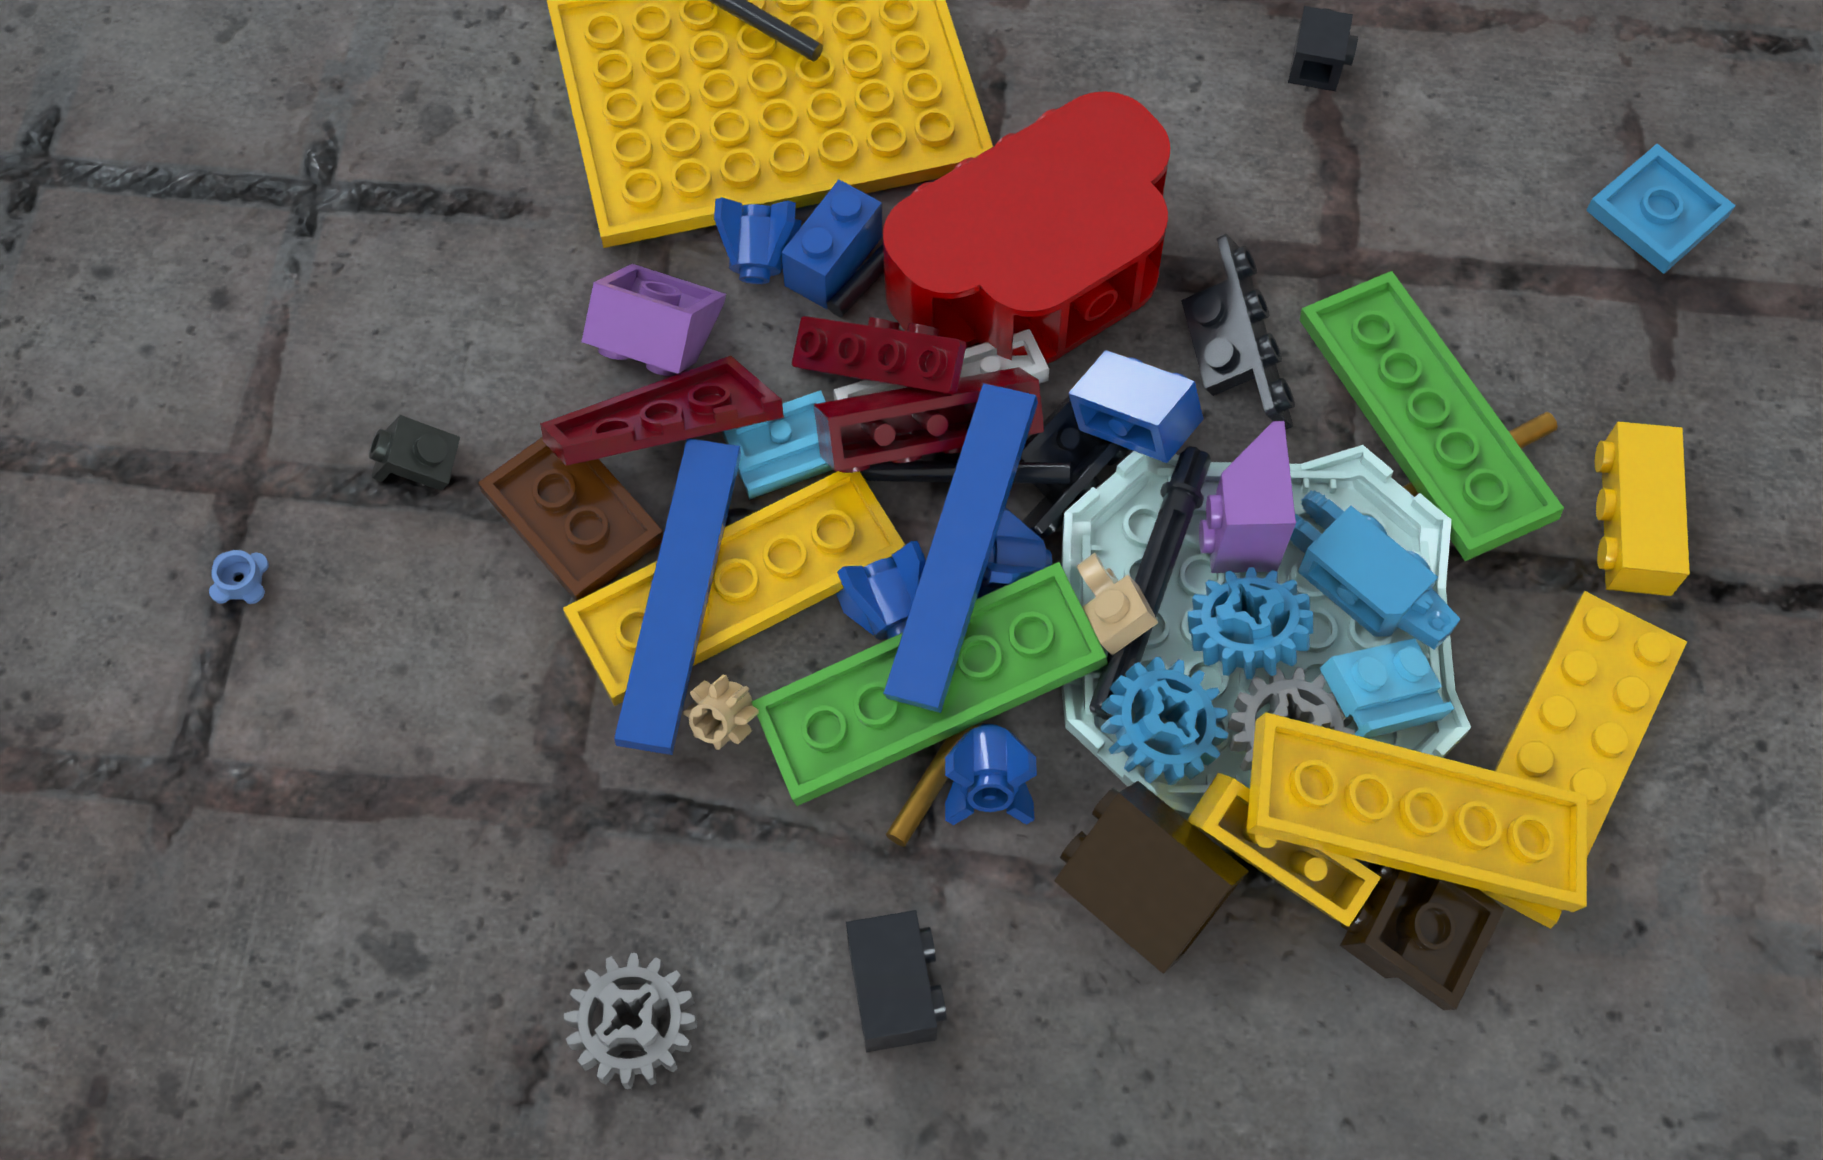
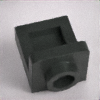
(414, 452)

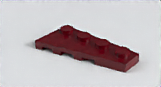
(667, 411)

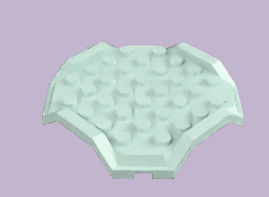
(1117, 527)

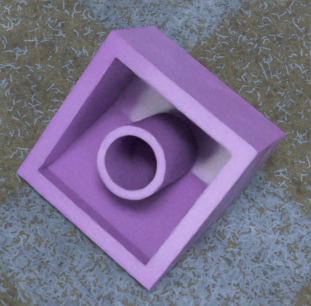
(651, 318)
(1252, 508)

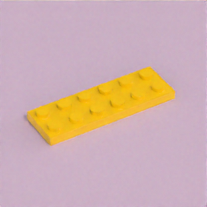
(763, 574)
(1590, 713)
(1418, 813)

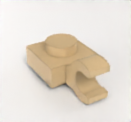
(1119, 607)

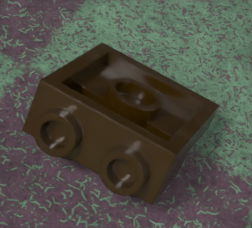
(1423, 933)

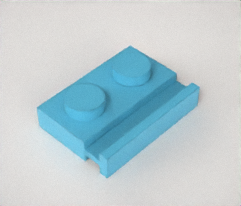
(780, 449)
(1386, 688)

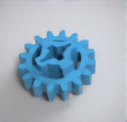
(1250, 623)
(1168, 747)

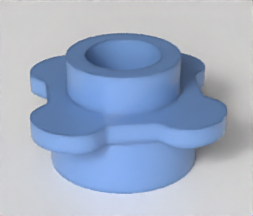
(231, 564)

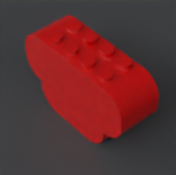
(1037, 232)

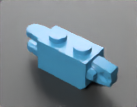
(1370, 573)

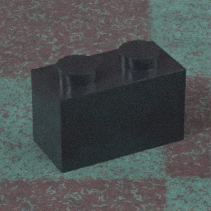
(893, 980)

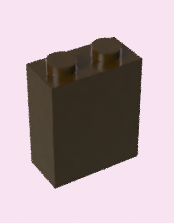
(1148, 874)

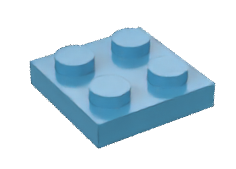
(1660, 208)

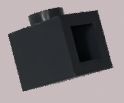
(1322, 48)

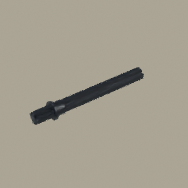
(1179, 501)

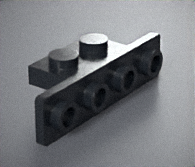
(1232, 334)
(1066, 443)

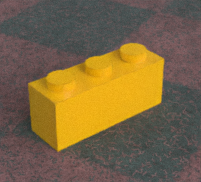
(1643, 509)
(1321, 878)

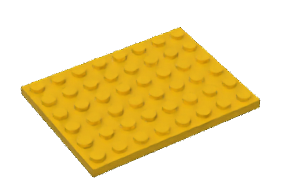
(704, 107)

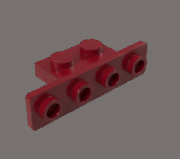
(881, 353)

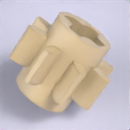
(720, 712)

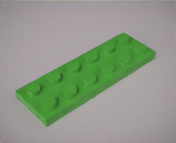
(1430, 415)
(845, 727)

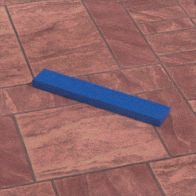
(961, 548)
(678, 597)

